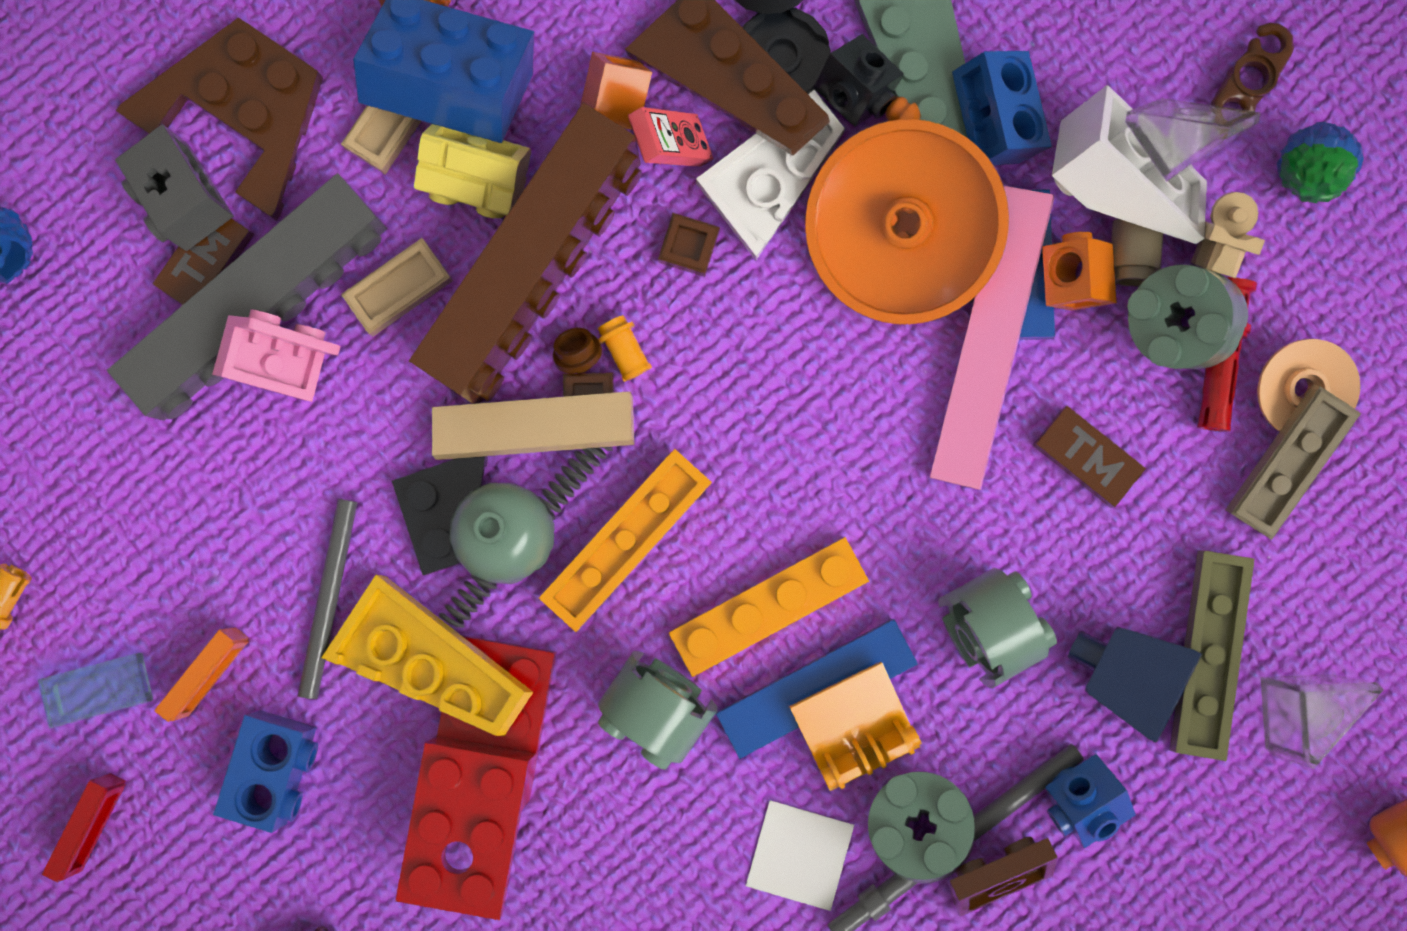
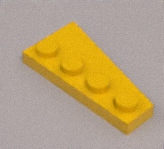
(416, 652)

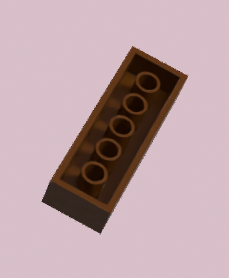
(531, 256)

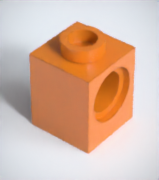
(1097, 278)

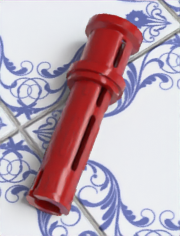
(1221, 379)

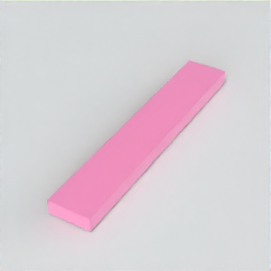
(991, 345)

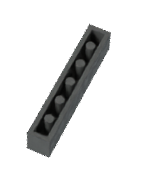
(270, 277)

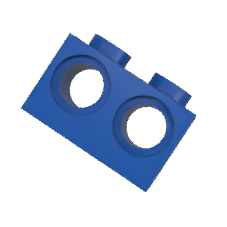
(1002, 106)
(255, 764)

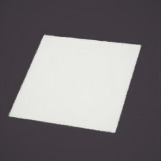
(800, 855)

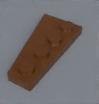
(717, 60)

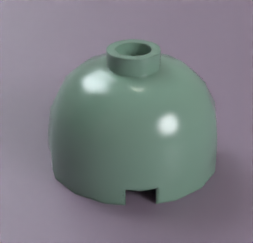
(501, 533)

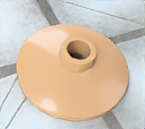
(1316, 362)

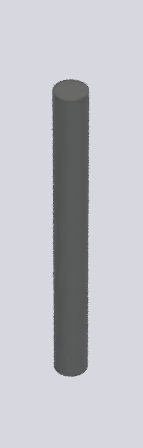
(327, 599)

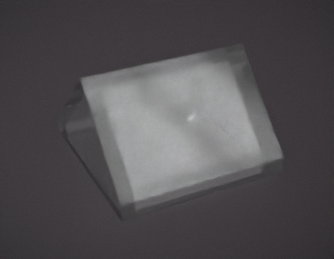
(1186, 133)
(1311, 713)

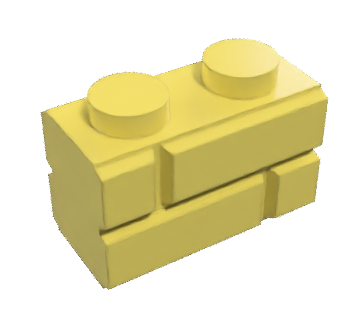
(471, 170)

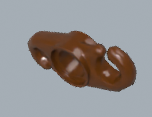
(1269, 64)

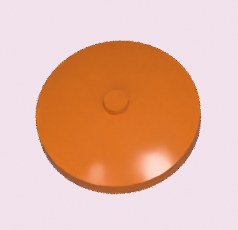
(907, 221)

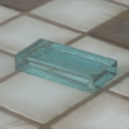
(95, 690)

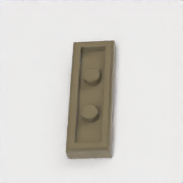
(1293, 461)

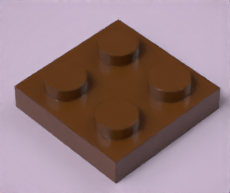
(986, 883)

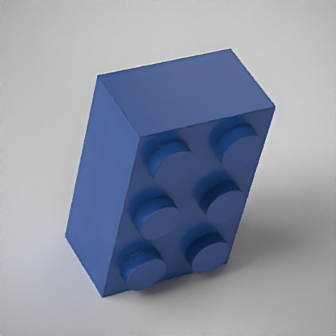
(445, 67)

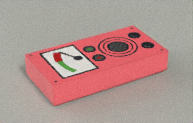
(670, 137)

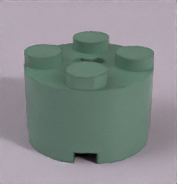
(1160, 304)
(996, 625)
(655, 710)
(905, 801)

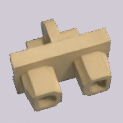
(1226, 237)

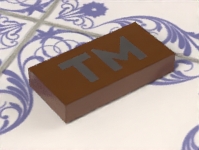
(193, 269)
(1089, 457)

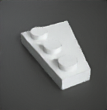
(762, 183)

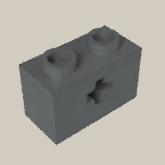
(172, 188)

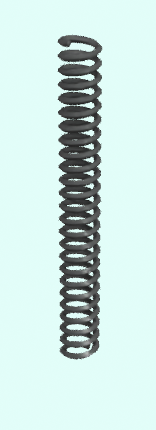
(555, 507)

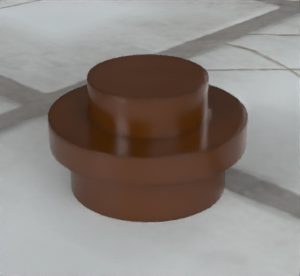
(576, 350)

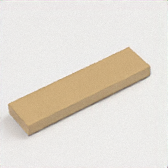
(533, 425)

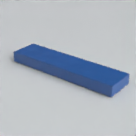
(766, 712)

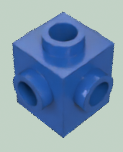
(1089, 802)

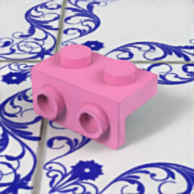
(271, 356)

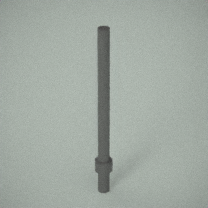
(875, 901)

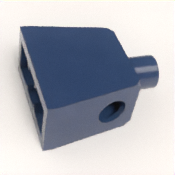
(1136, 676)

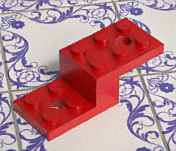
(474, 795)

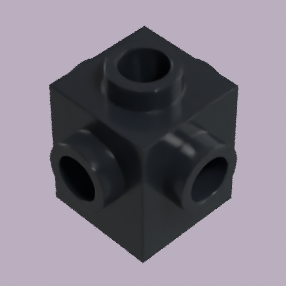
(859, 81)

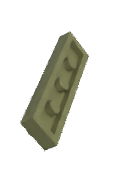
(1216, 630)

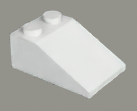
(1113, 174)

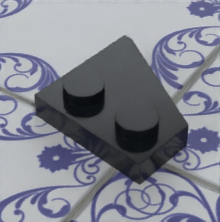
(429, 503)

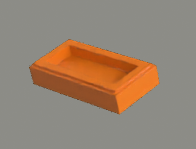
(202, 674)

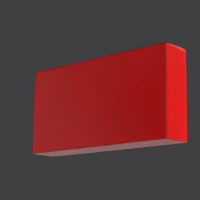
(84, 827)

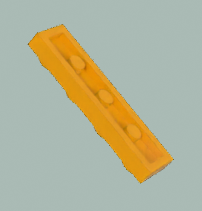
(625, 540)
(768, 606)

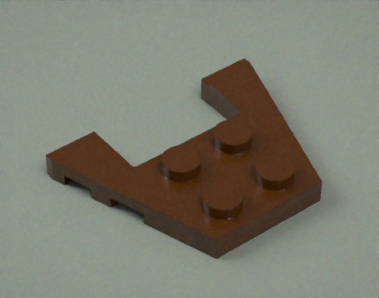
(252, 90)

